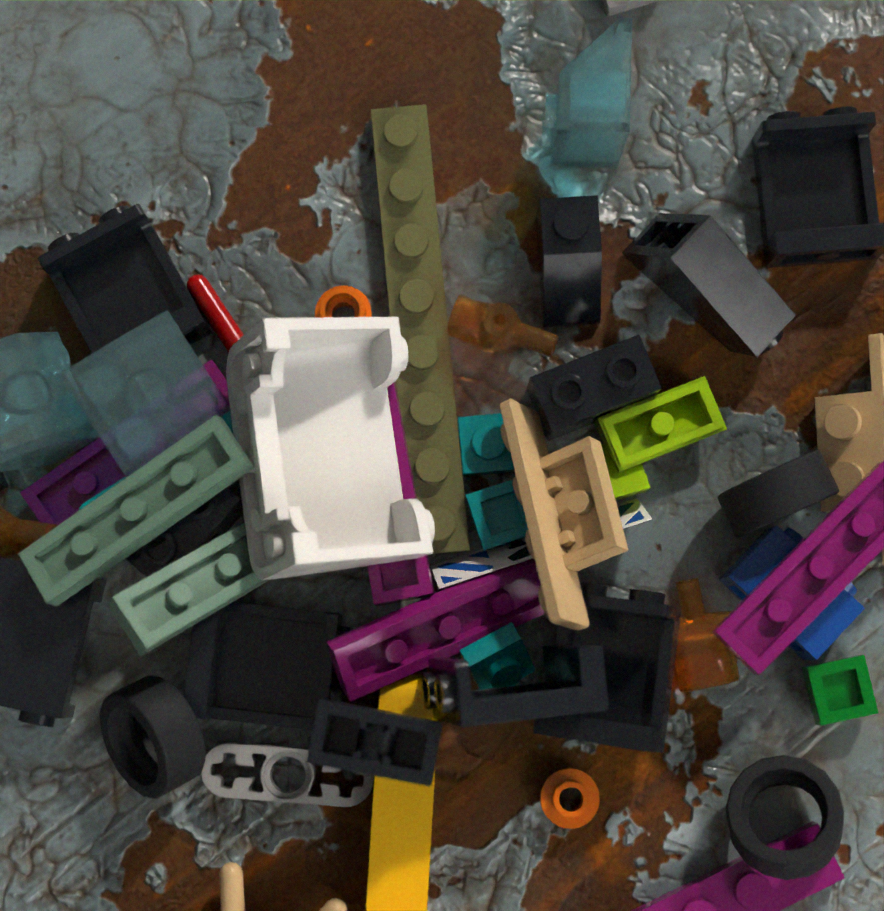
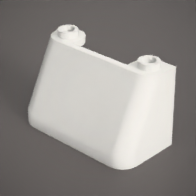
(322, 446)

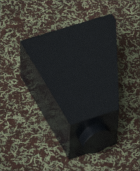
(711, 281)

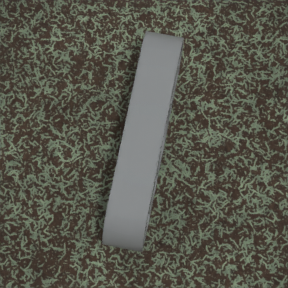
(243, 785)

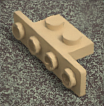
(853, 429)
(566, 511)

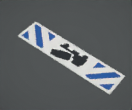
(481, 563)

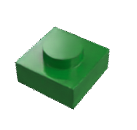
(840, 690)

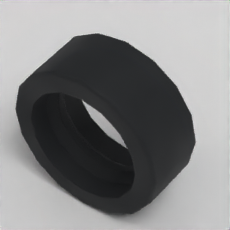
(778, 493)
(152, 736)
(795, 773)

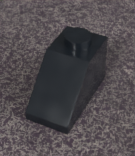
(569, 260)

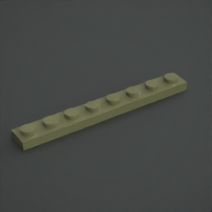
(419, 302)

